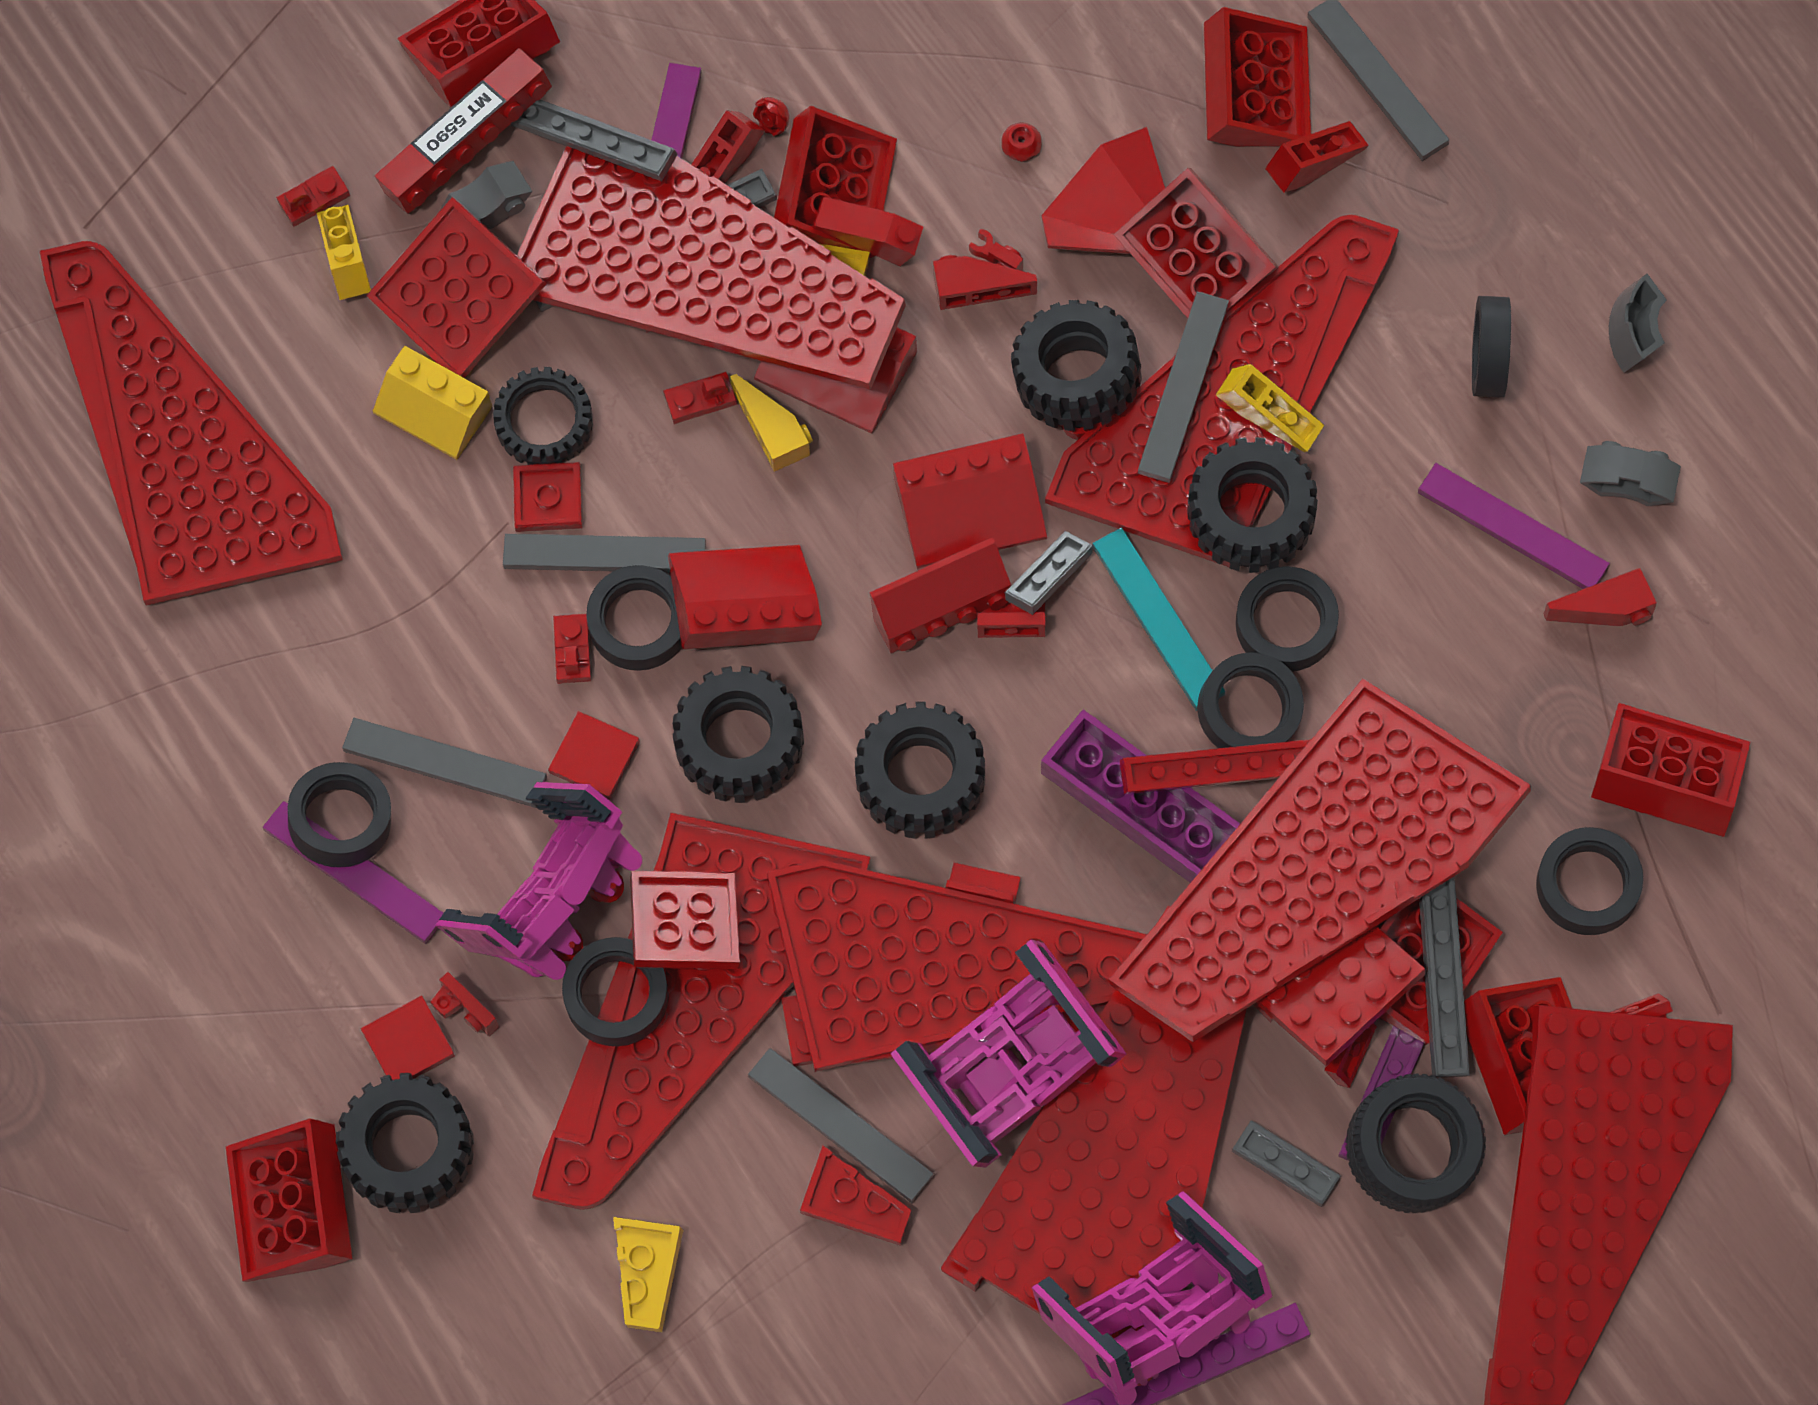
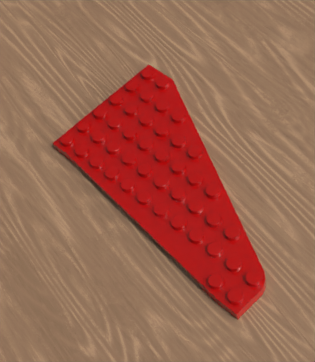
(187, 463)
(1600, 1154)

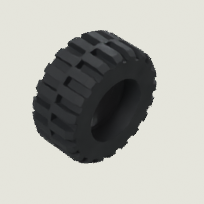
(1067, 330)
(1252, 464)
(730, 693)
(920, 728)
(387, 1102)

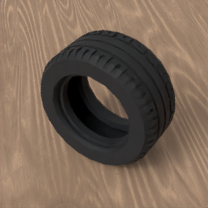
(1456, 1116)

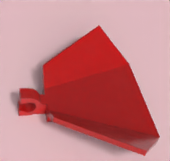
(1104, 195)

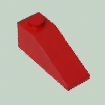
(728, 146)
(1314, 155)
(869, 229)
(973, 281)
(1610, 603)

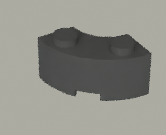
(494, 194)
(1635, 323)
(1630, 473)

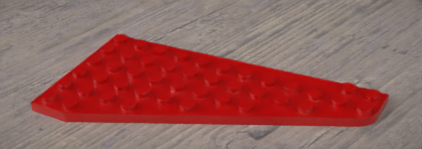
(1286, 329)
(916, 960)
(638, 1090)

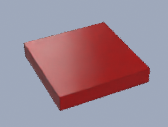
(547, 497)
(594, 754)
(408, 1040)

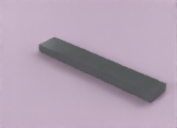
(1378, 78)
(597, 139)
(1183, 387)
(592, 551)
(441, 761)
(1444, 982)
(840, 1125)

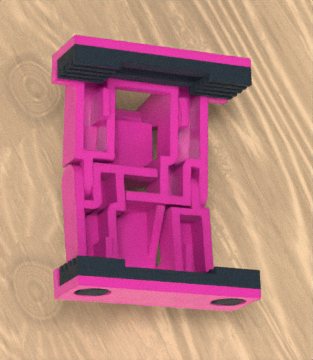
(576, 862)
(1002, 1087)
(1172, 1319)

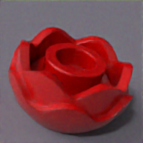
(772, 115)
(1021, 150)

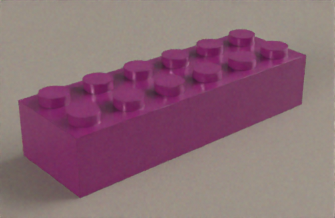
(1169, 824)

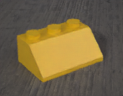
(431, 402)

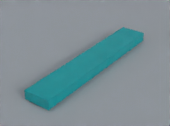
(1154, 613)

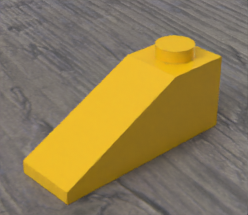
(1269, 407)
(773, 425)

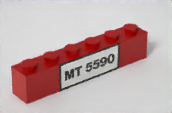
(463, 131)

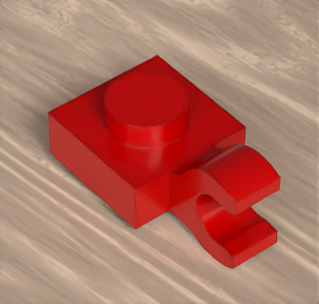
(996, 253)

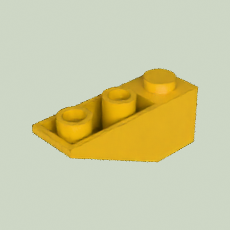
(343, 252)

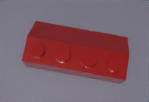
(940, 596)

